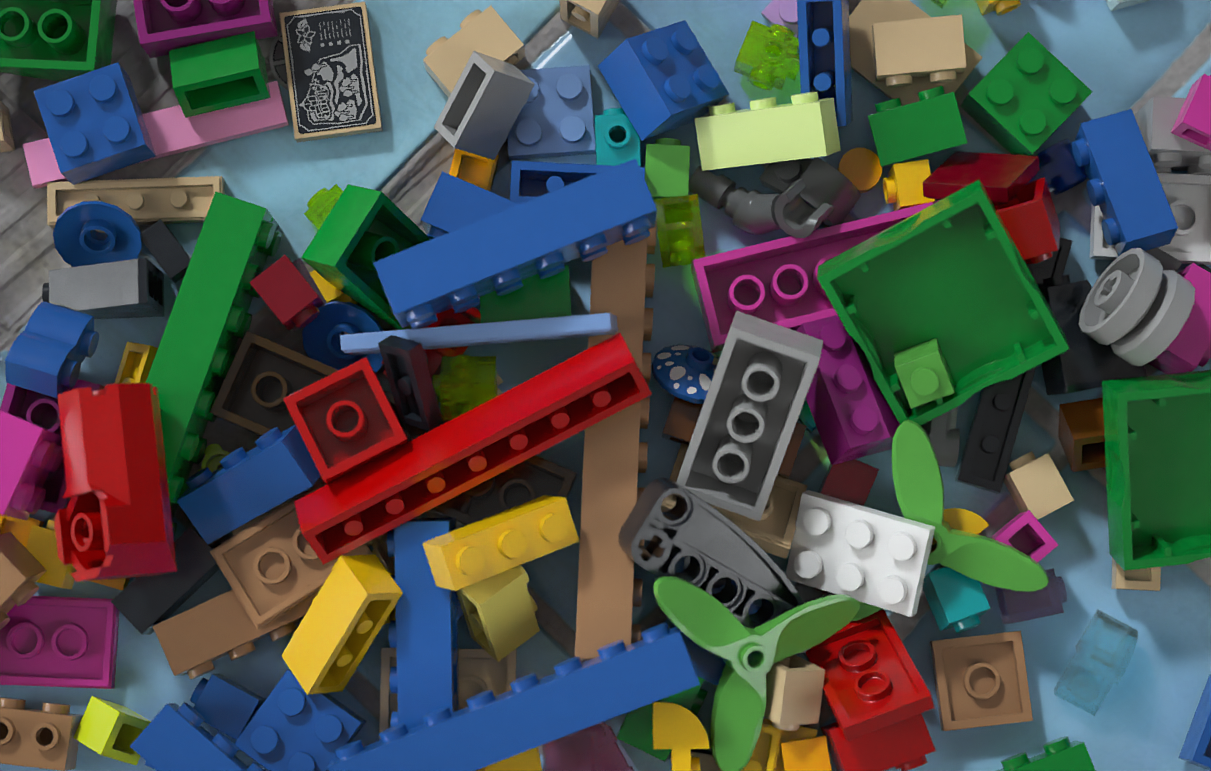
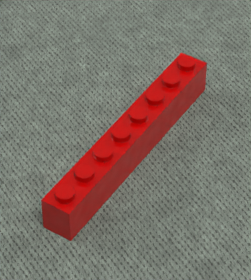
(471, 448)

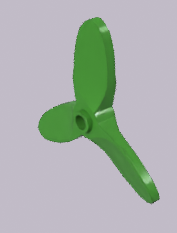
(921, 499)
(747, 654)

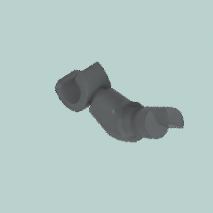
(757, 211)

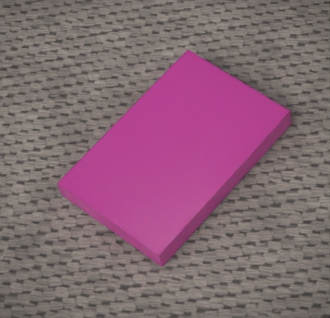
(60, 643)

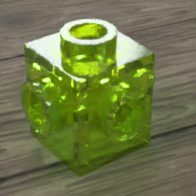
(768, 56)
(465, 383)

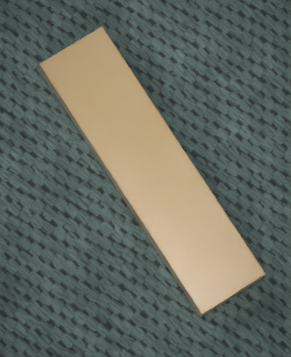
(144, 199)

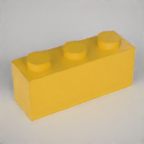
(500, 542)
(341, 623)

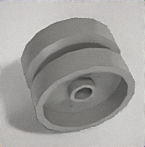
(1137, 307)

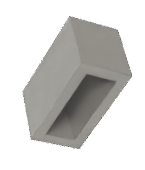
(484, 105)

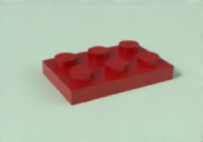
(869, 676)

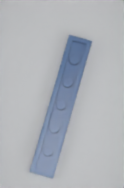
(488, 333)

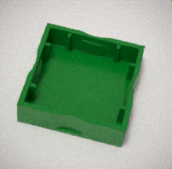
(948, 279)
(1158, 468)

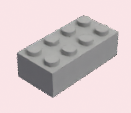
(749, 415)

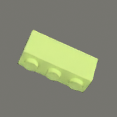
(767, 132)

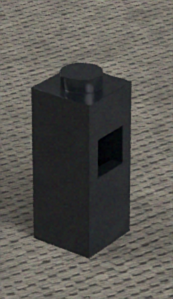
(155, 598)

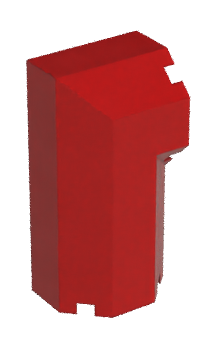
(116, 484)

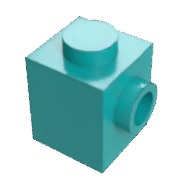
(615, 138)
(954, 599)

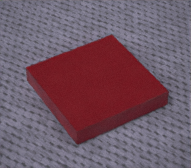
(999, 173)

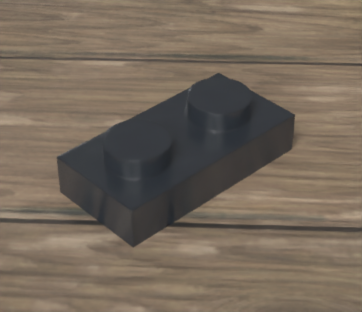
(411, 382)

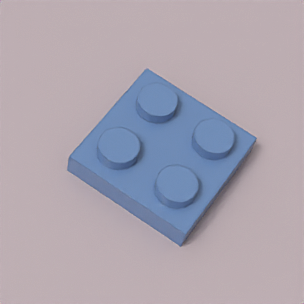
(556, 115)

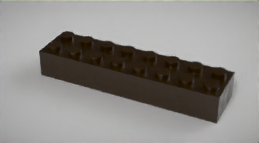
(269, 372)

